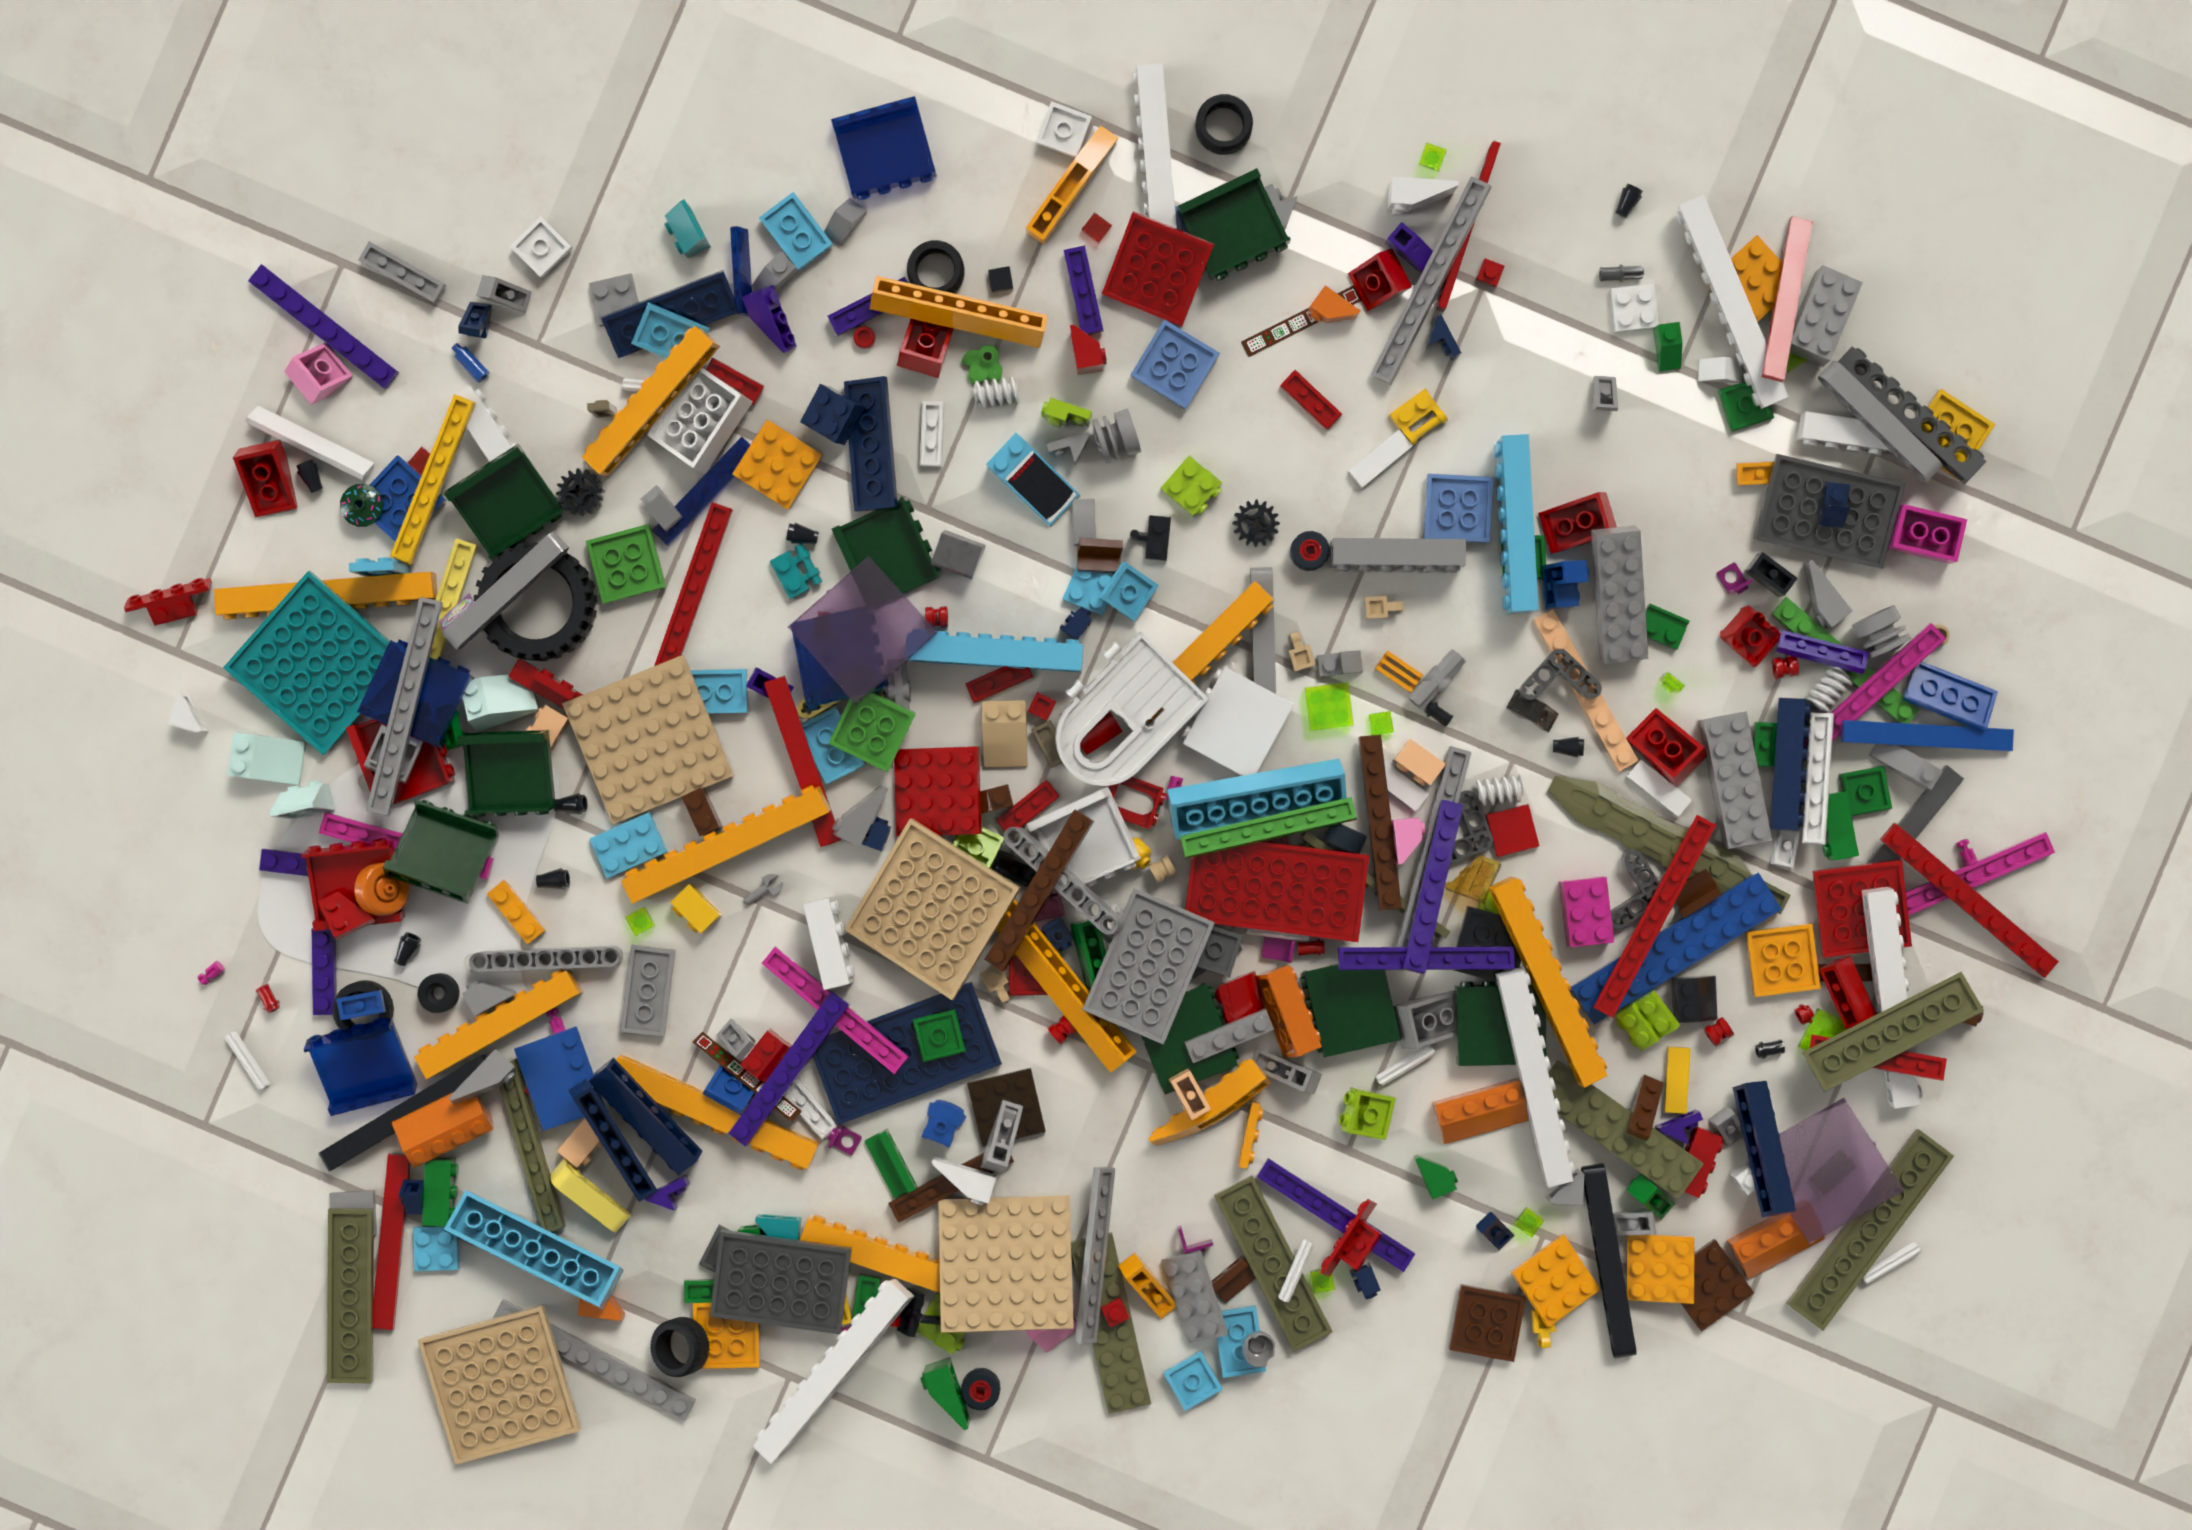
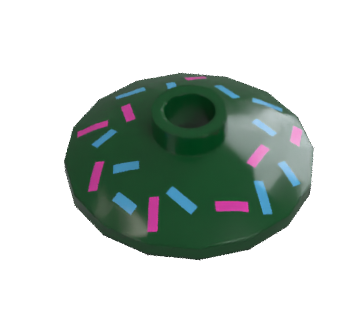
(371, 508)

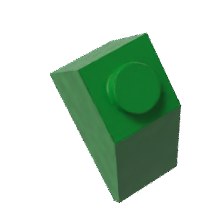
(1668, 346)
(1436, 1177)
(1650, 1196)

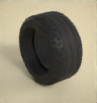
(1230, 102)
(931, 247)
(364, 986)
(662, 1352)

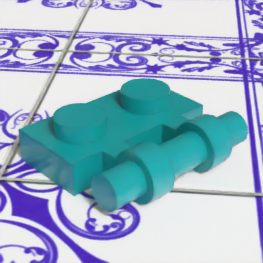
(790, 575)

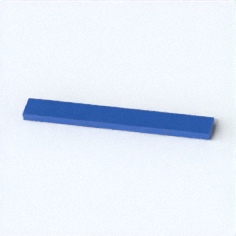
(1926, 735)

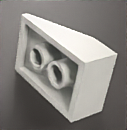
(1414, 193)

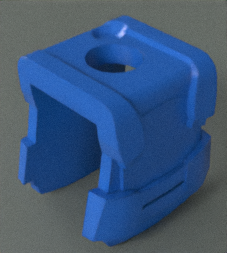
(943, 1121)

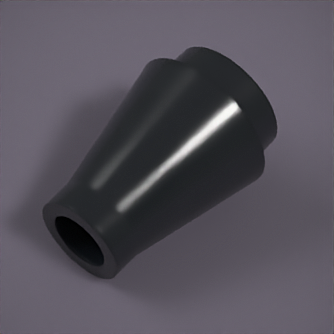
(1628, 200)
(310, 475)
(801, 535)
(1569, 746)
(572, 804)
(554, 879)
(407, 948)

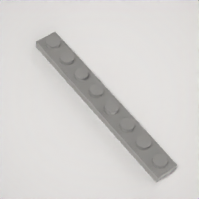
(1095, 1255)

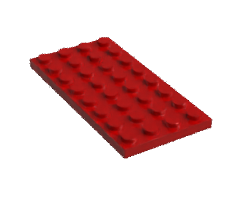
(1281, 889)

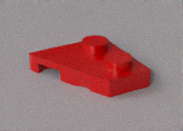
(343, 915)

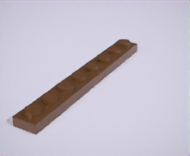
(1379, 822)
(1039, 890)

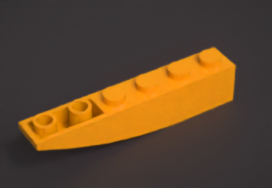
(1070, 185)
(1223, 1100)

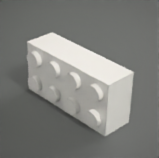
(828, 943)

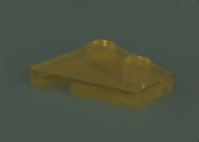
(1475, 879)

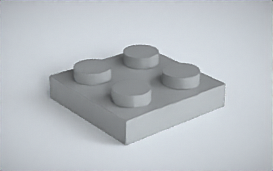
(613, 295)

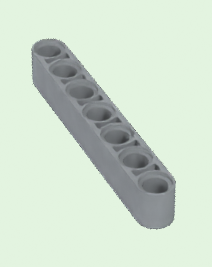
(1880, 421)
(505, 590)
(1263, 635)
(1073, 882)
(536, 963)

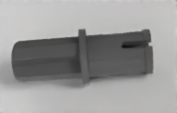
(1621, 273)

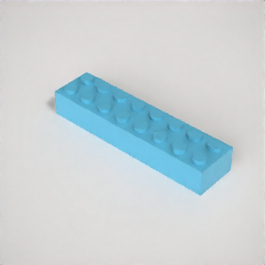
(1517, 524)
(1002, 652)
(1254, 796)
(534, 1249)

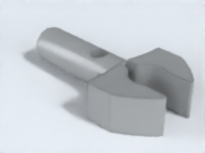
(764, 889)

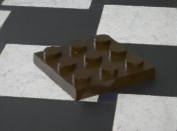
(1012, 1087)

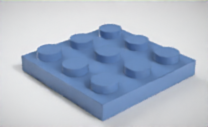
(1175, 364)
(1458, 507)

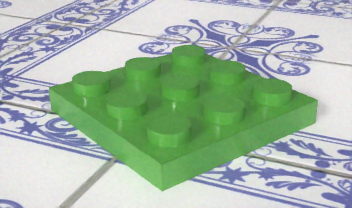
(626, 564)
(873, 730)

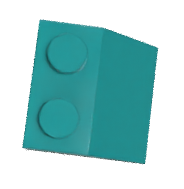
(686, 229)

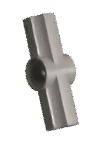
(1437, 679)
(899, 687)

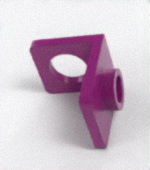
(1739, 585)
(1278, 949)
(836, 1137)
(1194, 1247)

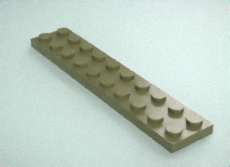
(1868, 1235)

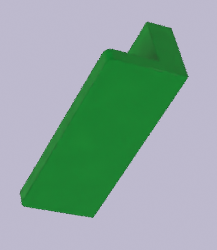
(891, 1163)

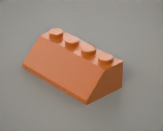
(1288, 1012)
(1481, 1110)
(441, 1128)
(1768, 1244)

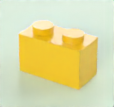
(695, 909)

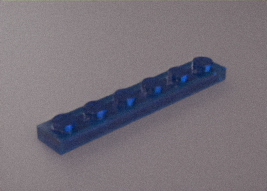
(704, 491)

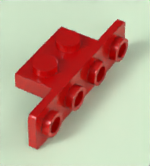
(170, 603)
(543, 683)
(1356, 1242)

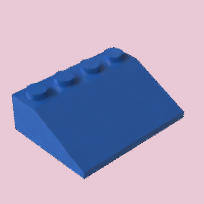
(550, 1070)

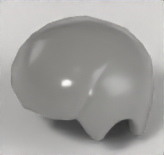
(1258, 1348)

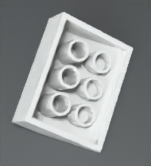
(700, 420)

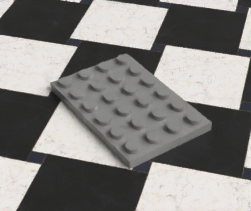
(1148, 966)

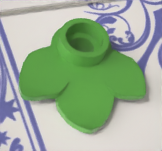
(982, 368)

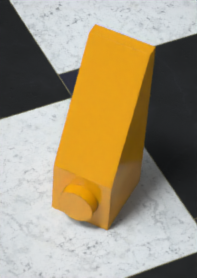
(1147, 1285)

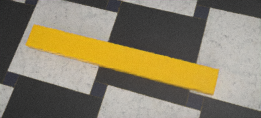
(432, 479)

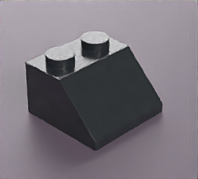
(1694, 998)

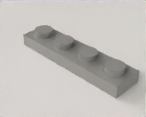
(402, 272)
(1229, 1035)

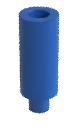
(470, 363)

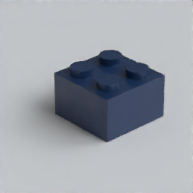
(832, 414)

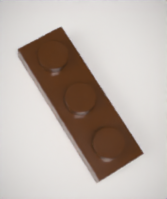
(1645, 1107)

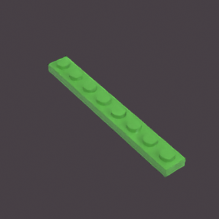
(1799, 622)
(1268, 828)

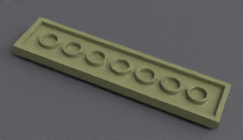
(1892, 1031)
(1607, 1124)
(1271, 1261)
(350, 1295)
(1116, 1346)

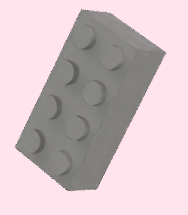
(1823, 315)

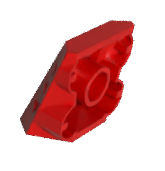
(1750, 635)
(1240, 997)

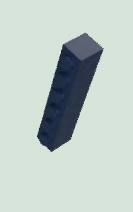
(1789, 764)
(645, 1116)
(612, 1140)
(1764, 1149)

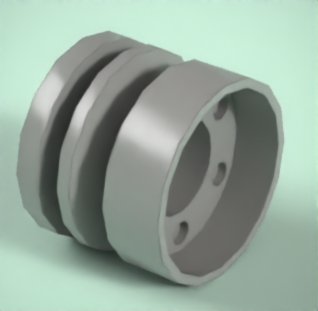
(1116, 436)
(1881, 632)

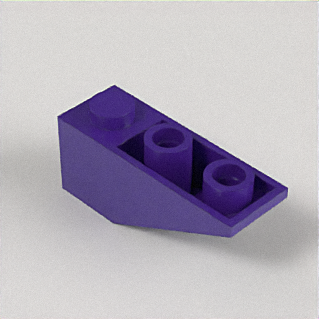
(1409, 247)
(766, 312)

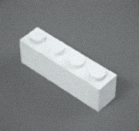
(484, 427)
(1836, 432)

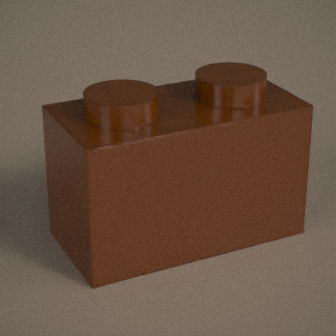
(702, 811)

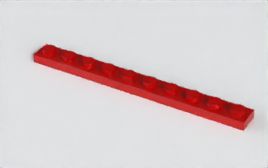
(1969, 900)
(1654, 916)

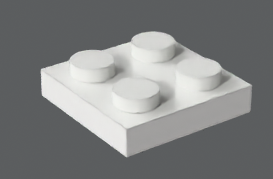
(1064, 129)
(541, 247)
(1634, 307)

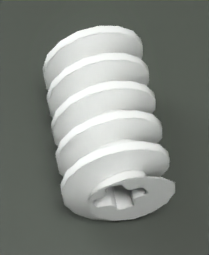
(995, 392)
(1829, 689)
(1499, 790)

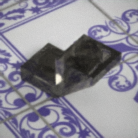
(1534, 711)

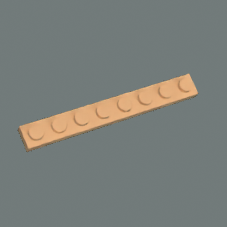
(1596, 708)

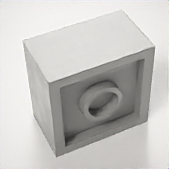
(412, 752)

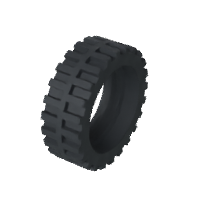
(568, 635)

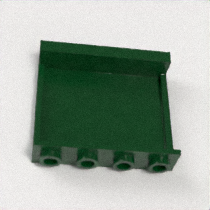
(1238, 223)
(505, 501)
(892, 543)
(508, 772)
(442, 851)
(1350, 1008)
(1194, 1017)
(1483, 1028)

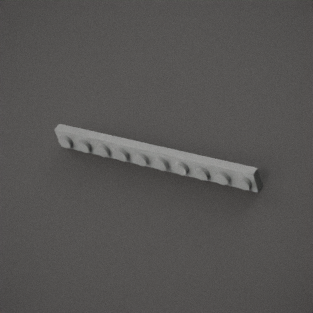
(1431, 280)
(404, 707)
(1449, 789)
(614, 1369)

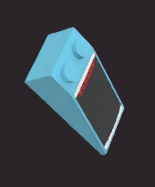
(1032, 479)

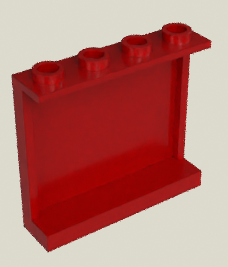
(428, 772)
(336, 870)

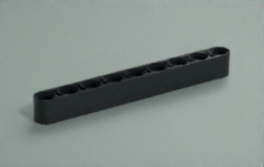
(382, 1126)
(1608, 1261)

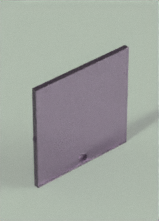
(862, 630)
(1834, 1171)

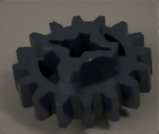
(581, 502)
(1266, 527)

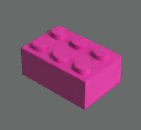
(1928, 534)
(1586, 911)

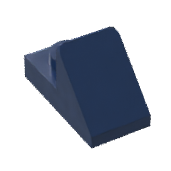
(475, 320)
(1441, 333)
(1835, 505)
(1495, 1230)

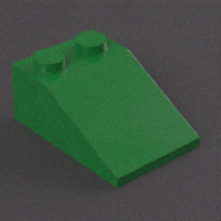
(945, 1390)

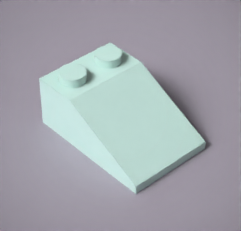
(496, 701)
(266, 758)
(303, 802)

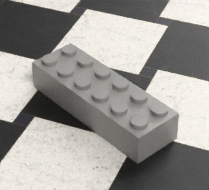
(1397, 553)
(1619, 594)
(1735, 780)

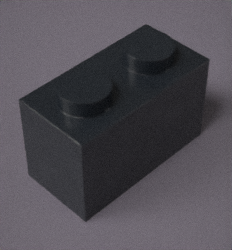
(1770, 574)

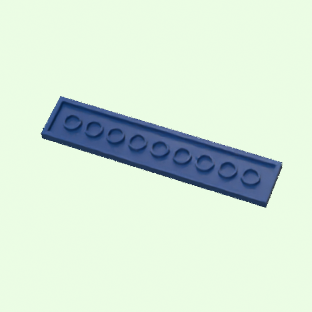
(1687, 942)

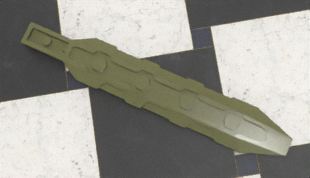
(1646, 832)

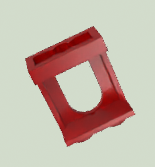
(1154, 791)

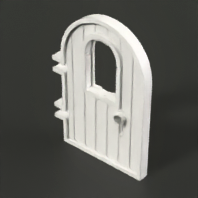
(1135, 691)

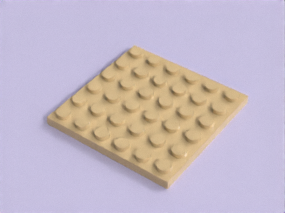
(648, 739)
(932, 909)
(1005, 1264)
(499, 1384)

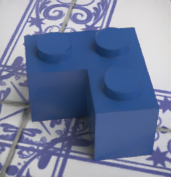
(1562, 582)

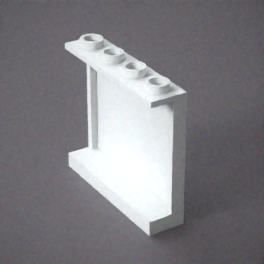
(1237, 722)
(1104, 848)

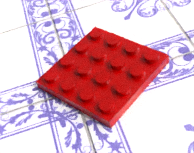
(1157, 268)
(939, 789)
(1842, 909)

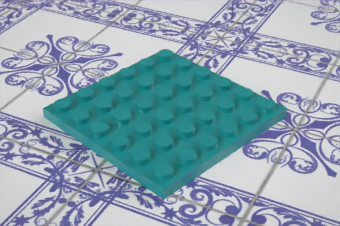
(311, 662)

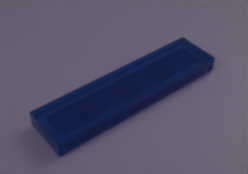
(741, 267)

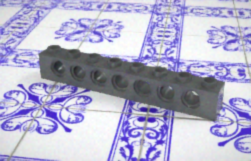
(1923, 415)

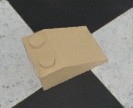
(1004, 733)

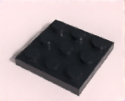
(1484, 929)

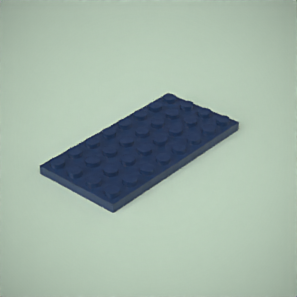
(863, 1085)

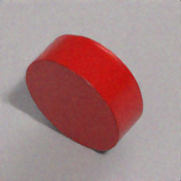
(864, 337)

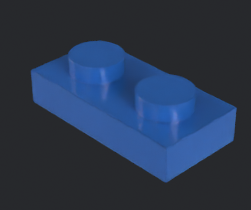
(361, 1005)

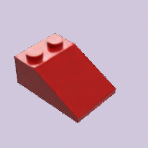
(924, 347)
(266, 477)
(1572, 522)
(1667, 747)

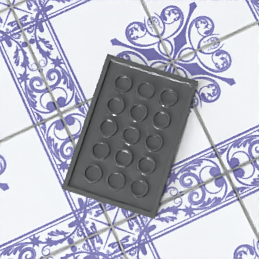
(1795, 504)
(780, 1281)

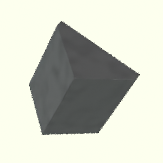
(957, 554)

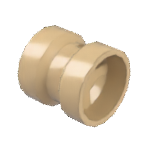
(1162, 869)

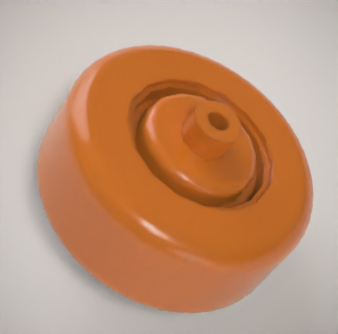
(379, 893)

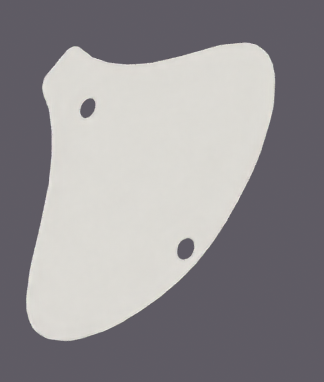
(445, 925)

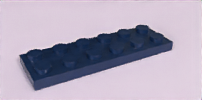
(698, 301)
(872, 446)

